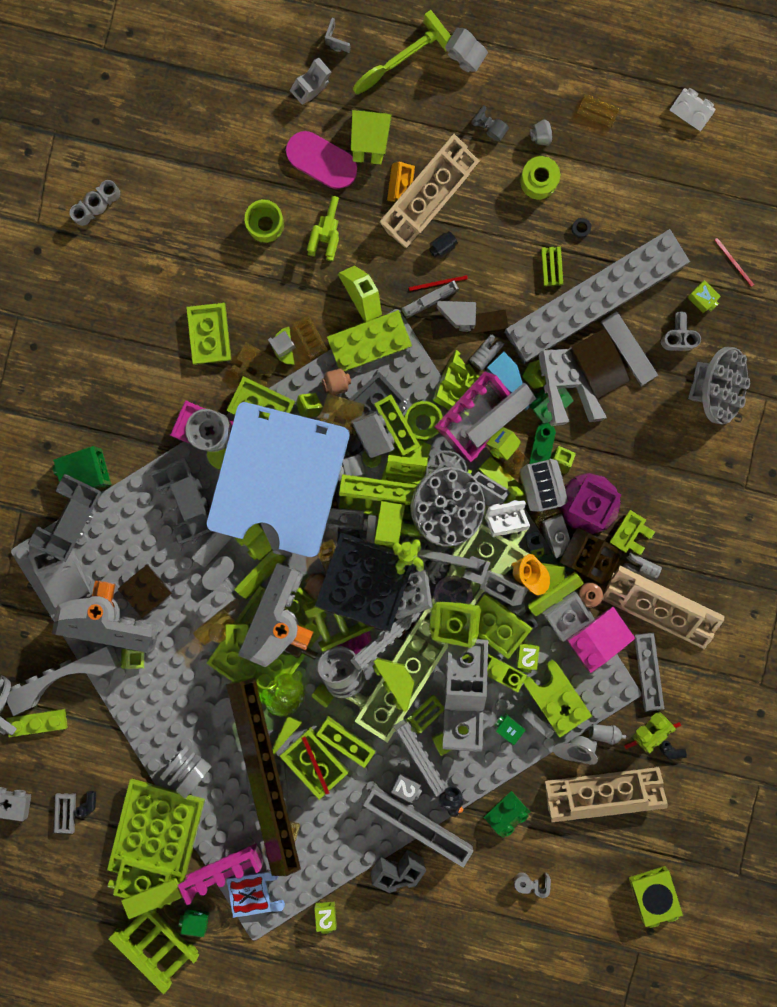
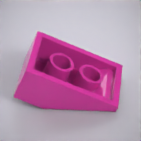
(600, 640)

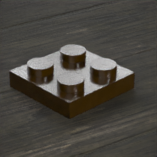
(144, 591)

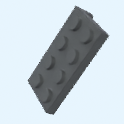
(369, 394)

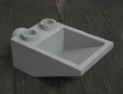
(60, 579)

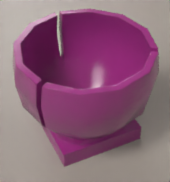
(591, 503)

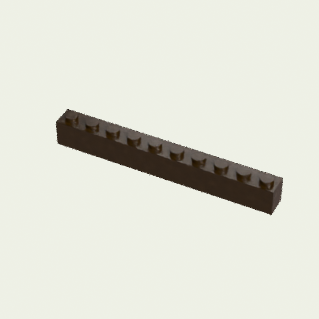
(263, 777)

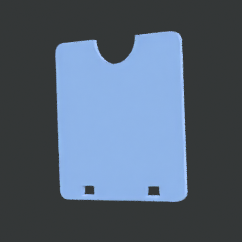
(278, 476)

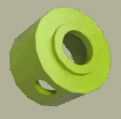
(537, 189)
(262, 209)
(423, 408)

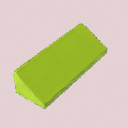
(495, 472)
(555, 594)

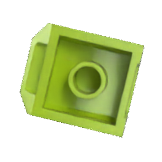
(455, 623)

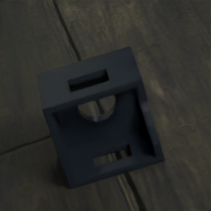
(533, 545)

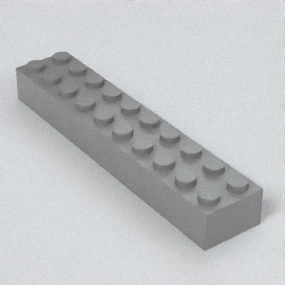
(597, 296)

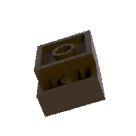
(600, 363)
(591, 557)

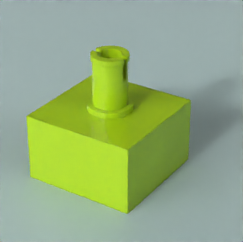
(391, 526)

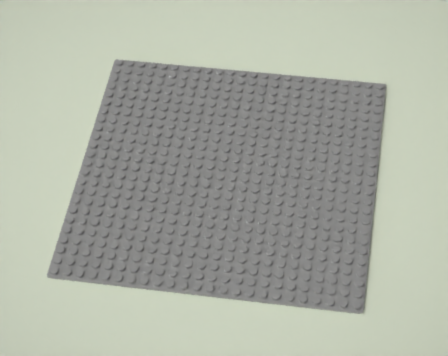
(176, 690)

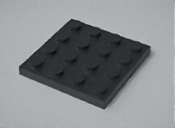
(363, 583)

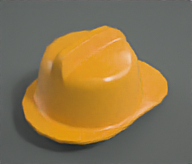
(532, 574)

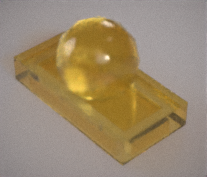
(214, 628)

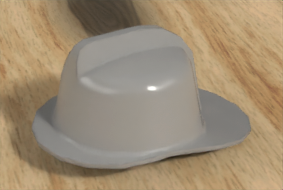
(578, 750)

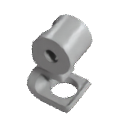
(525, 885)

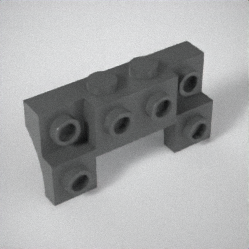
(188, 497)
(71, 521)

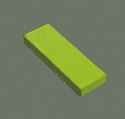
(259, 574)
(152, 898)

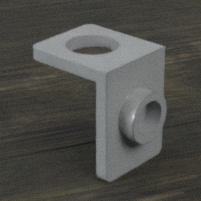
(334, 43)

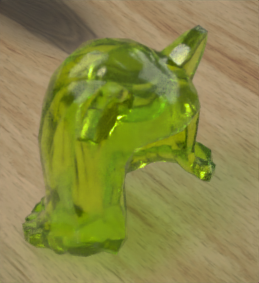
(284, 694)

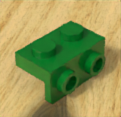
(540, 408)
(507, 815)

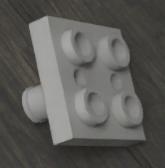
(415, 593)

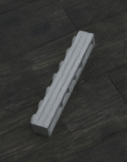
(378, 644)
(420, 757)

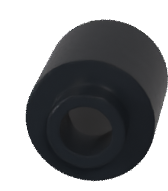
(443, 245)

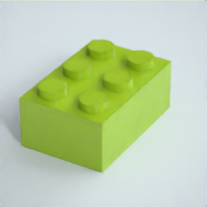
(299, 761)

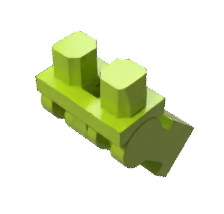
(654, 732)

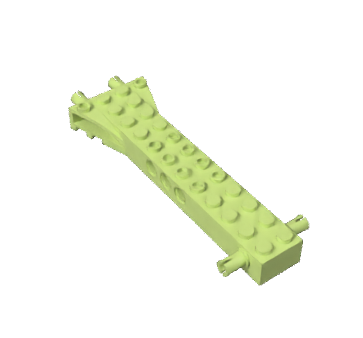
(418, 650)

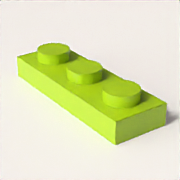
(38, 722)

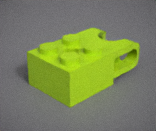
(554, 695)

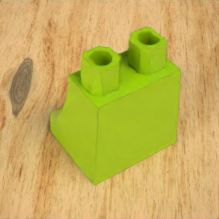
(369, 135)

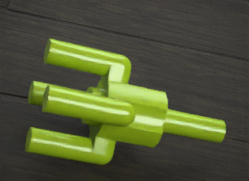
(325, 232)
(408, 555)

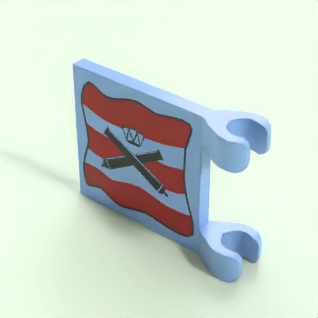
(251, 896)

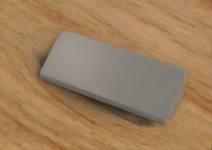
(211, 548)

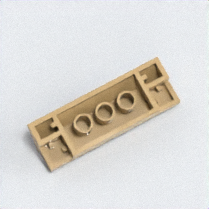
(429, 191)
(662, 607)
(605, 794)

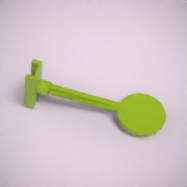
(436, 32)

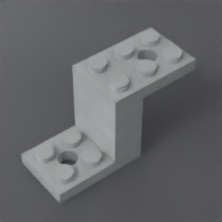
(465, 696)

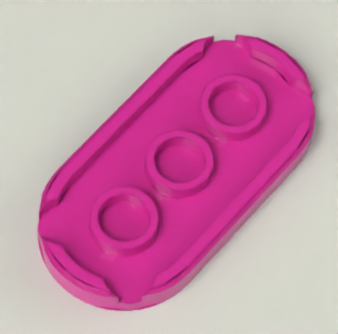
(321, 160)

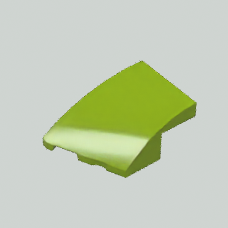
(454, 382)

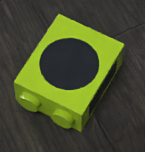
(655, 897)

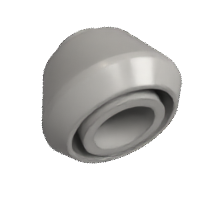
(542, 133)

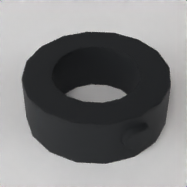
(581, 220)

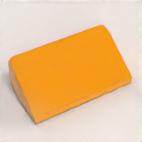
(400, 179)

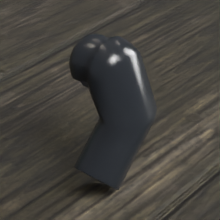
(670, 752)
(87, 807)

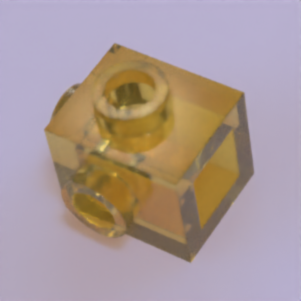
(515, 462)

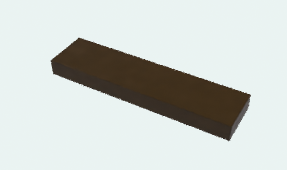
(484, 323)

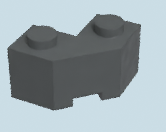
(391, 876)

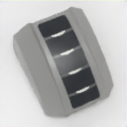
(543, 485)

